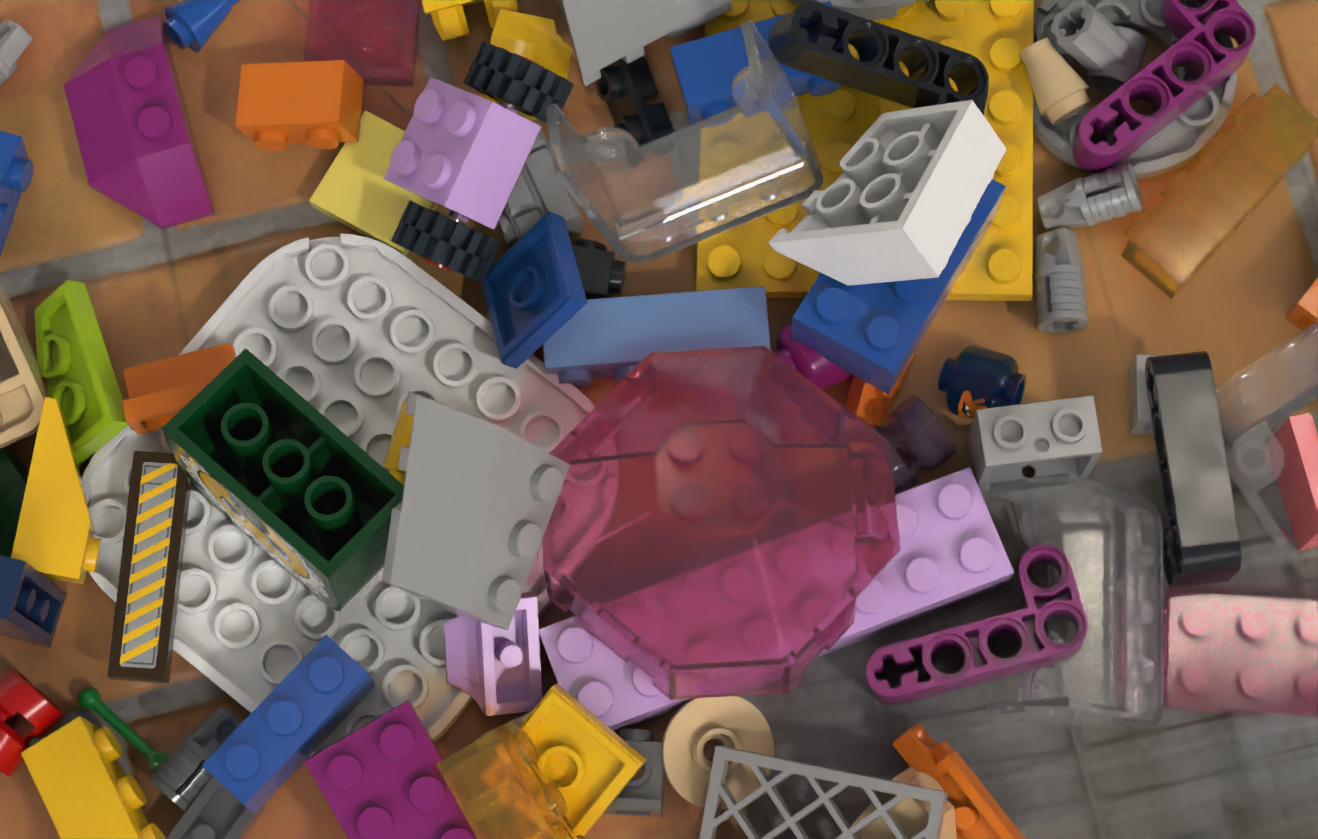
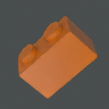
(299, 104)

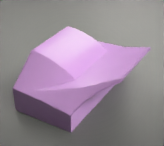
(496, 664)

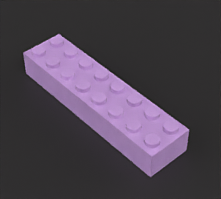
(943, 559)

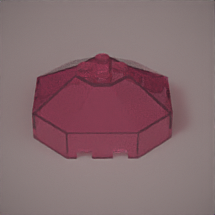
(719, 521)

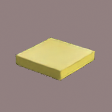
(356, 186)

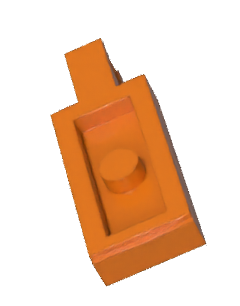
(975, 808)

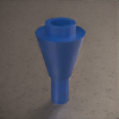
(195, 21)

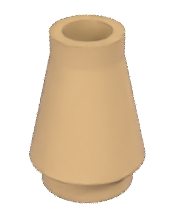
(1054, 82)

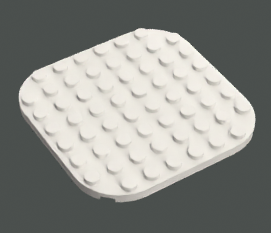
(352, 337)

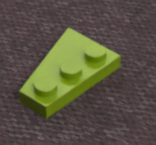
(78, 369)

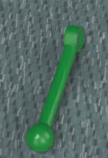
(90, 698)

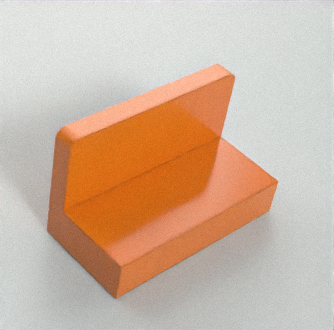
(166, 385)

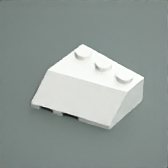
(900, 197)

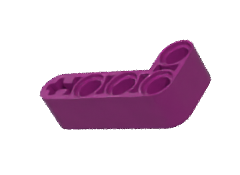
(1159, 85)
(972, 638)

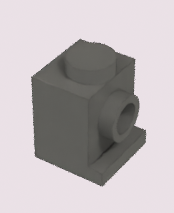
(643, 795)

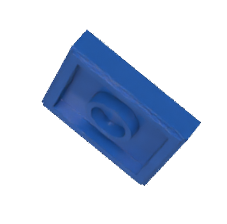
(533, 290)

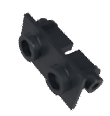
(624, 89)

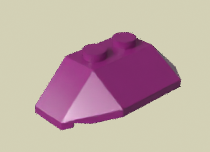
(138, 127)

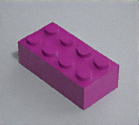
(388, 782)

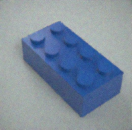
(879, 325)

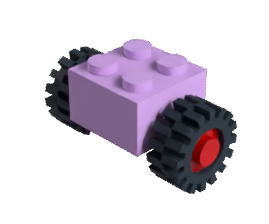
(470, 156)

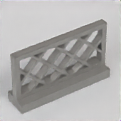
(718, 790)

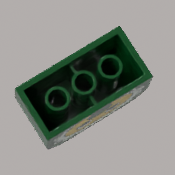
(287, 478)

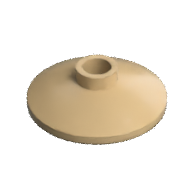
(734, 725)

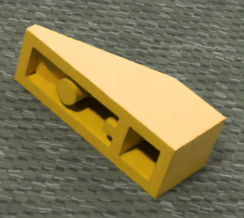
(55, 517)

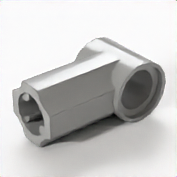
(1105, 50)

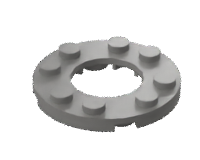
(1176, 142)

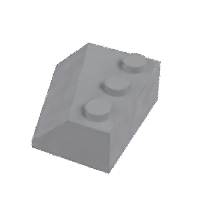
(621, 28)
(469, 513)

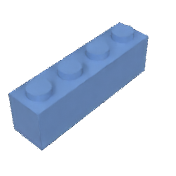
(617, 333)

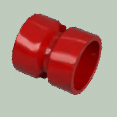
(36, 718)

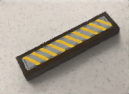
(150, 569)

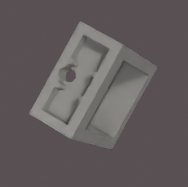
(1041, 435)

